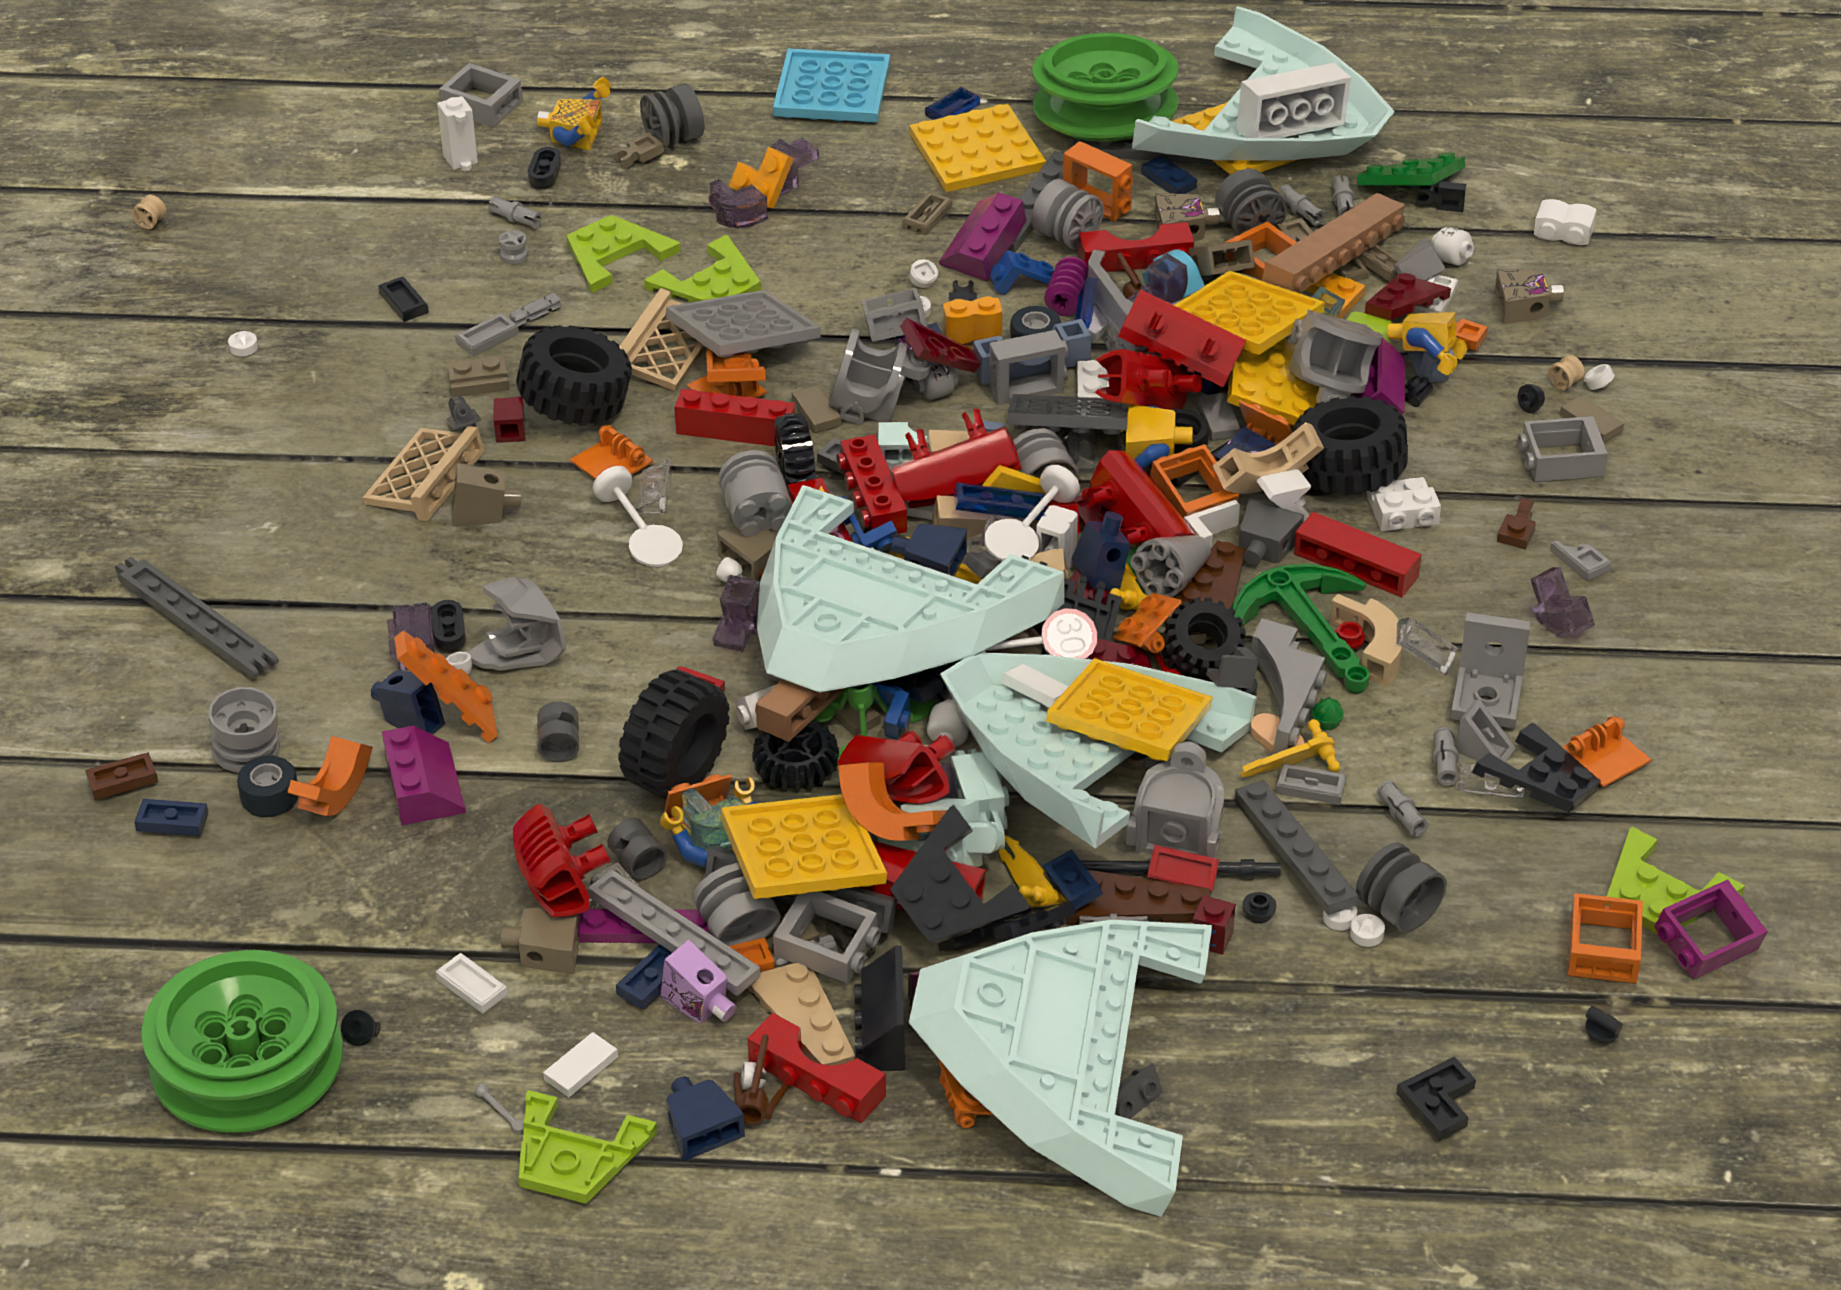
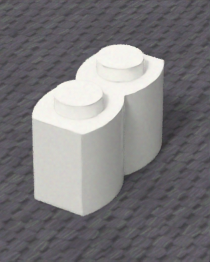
(1565, 222)

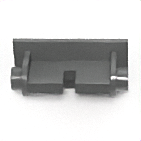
(461, 414)
(1137, 1091)

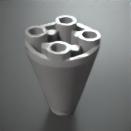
(1169, 563)

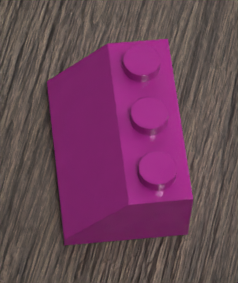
(985, 235)
(1386, 377)
(422, 775)

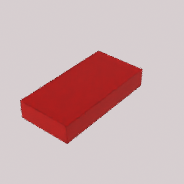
(1182, 867)

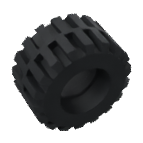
(1204, 618)

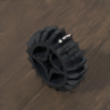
(794, 448)
(797, 763)

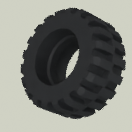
(573, 375)
(1361, 445)
(673, 732)

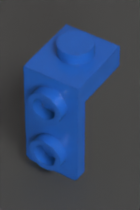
(1012, 264)
(878, 538)
(898, 713)

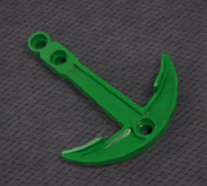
(1287, 587)

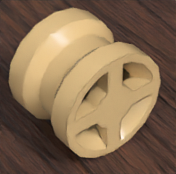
(148, 211)
(1566, 372)

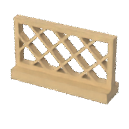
(646, 333)
(439, 478)

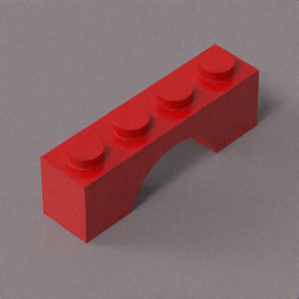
(1137, 253)
(848, 1087)

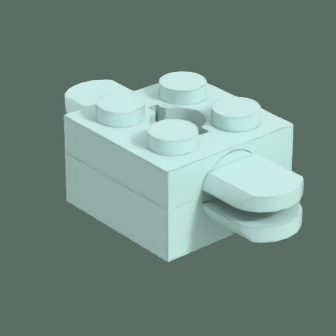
(979, 779)
(984, 839)

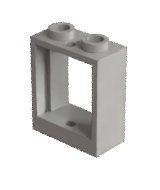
(505, 93)
(885, 320)
(1021, 349)
(1561, 433)
(839, 966)

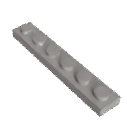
(670, 927)

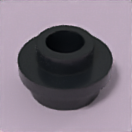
(1530, 398)
(1259, 907)

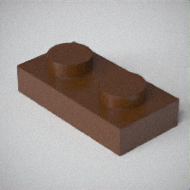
(121, 776)

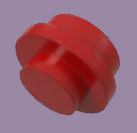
(1351, 633)

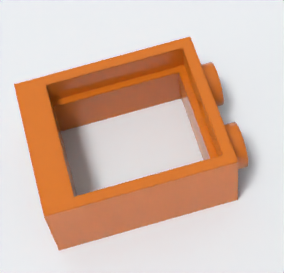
(1075, 171)
(1262, 236)
(1184, 463)
(1604, 961)

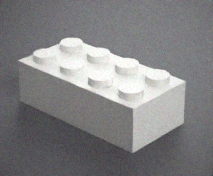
(1293, 102)

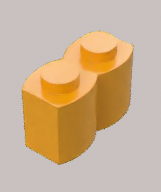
(973, 319)

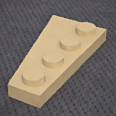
(799, 998)

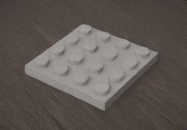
(743, 323)

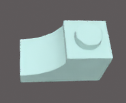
(894, 443)

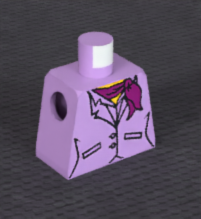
(695, 985)

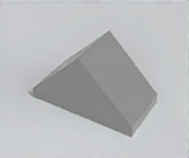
(1420, 261)
(1482, 734)

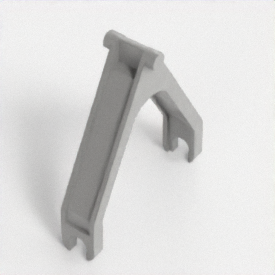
(1109, 298)

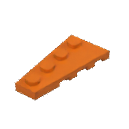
(733, 369)
(449, 683)

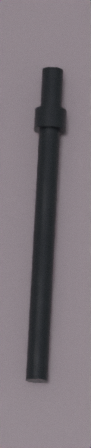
(1245, 868)

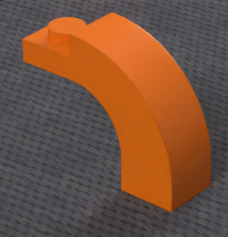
(336, 780)
(871, 806)

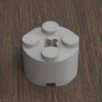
(758, 500)

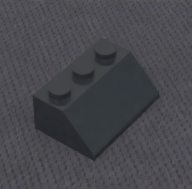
(881, 1013)

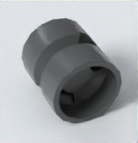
(558, 731)
(637, 849)

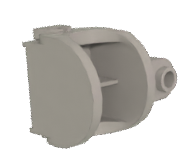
(1332, 354)
(873, 379)
(1179, 805)

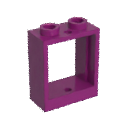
(1732, 912)

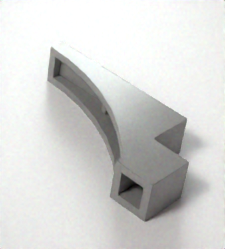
(1292, 676)

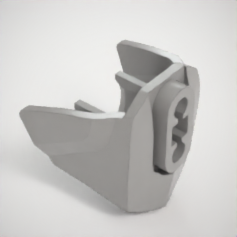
(533, 629)

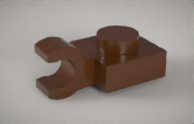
(1518, 529)

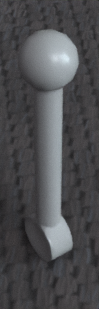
(517, 1125)

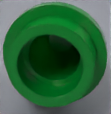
(1328, 713)

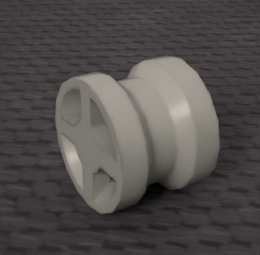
(513, 246)

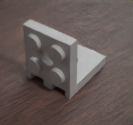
(1491, 669)

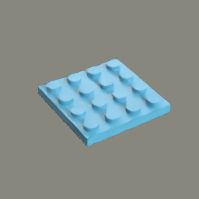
(832, 85)

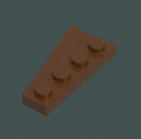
(1217, 577)
(1141, 897)

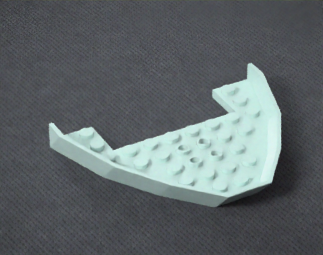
(1272, 50)
(861, 617)
(1056, 764)
(1043, 1041)

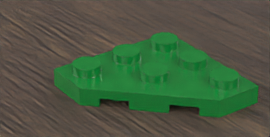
(1413, 171)

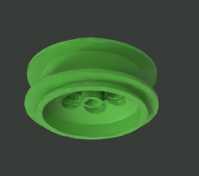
(1103, 84)
(242, 1041)

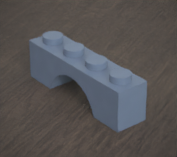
(1073, 332)

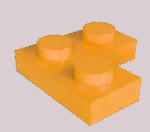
(768, 178)
(1343, 287)

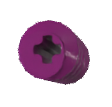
(1065, 285)

